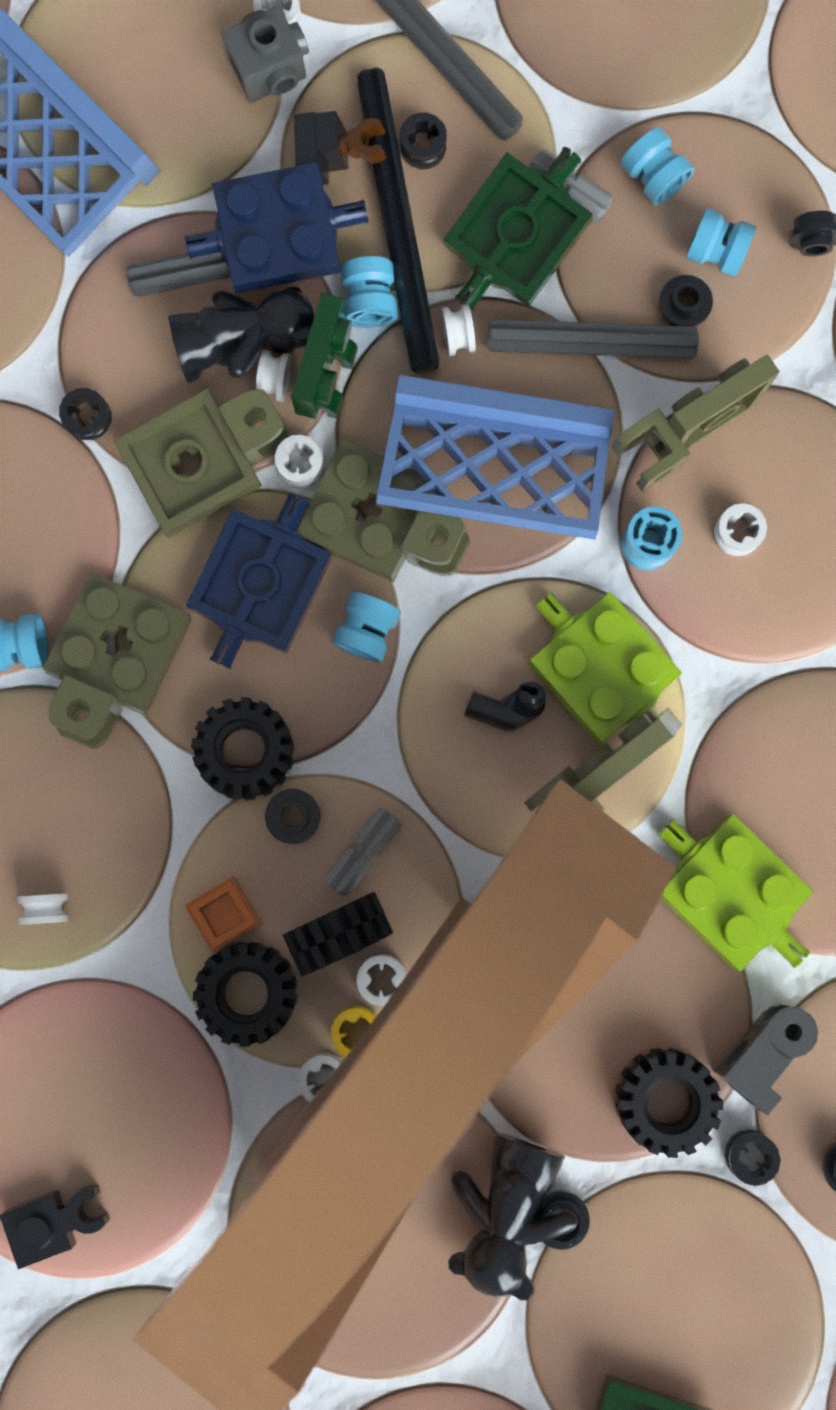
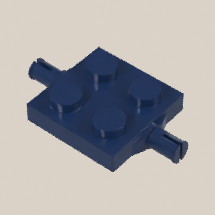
(276, 228)
(259, 581)

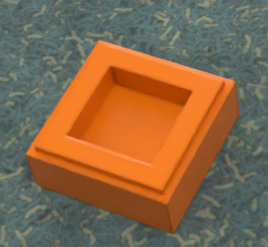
(223, 914)

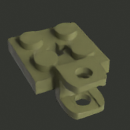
(697, 417)
(227, 448)
(383, 541)
(105, 682)
(607, 766)

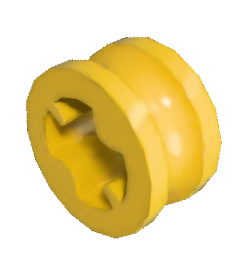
(351, 1014)

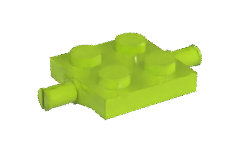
(601, 665)
(734, 893)

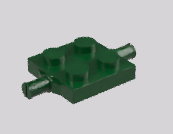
(518, 228)

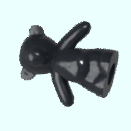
(237, 330)
(519, 1181)

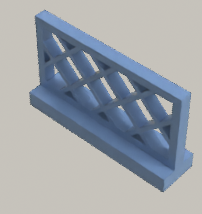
(79, 113)
(501, 422)

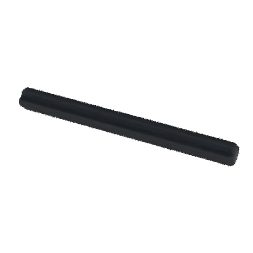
(399, 226)

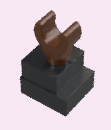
(326, 141)

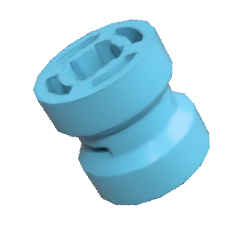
(657, 165)
(708, 239)
(368, 289)
(643, 546)
(366, 627)
(23, 642)

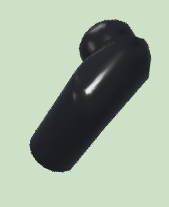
(511, 711)

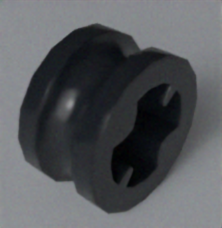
(433, 127)
(74, 426)
(765, 1171)

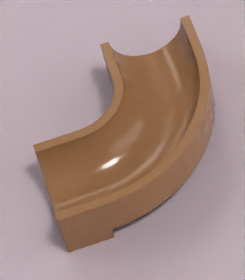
(348, 1167)

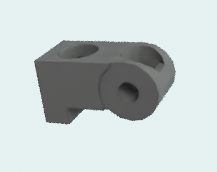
(766, 1052)

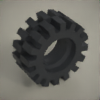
(225, 721)
(338, 934)
(211, 993)
(693, 1126)

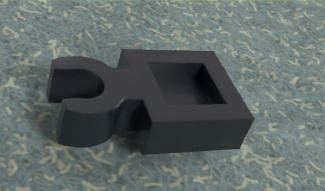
(46, 1225)

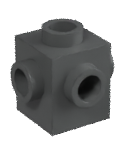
(266, 53)

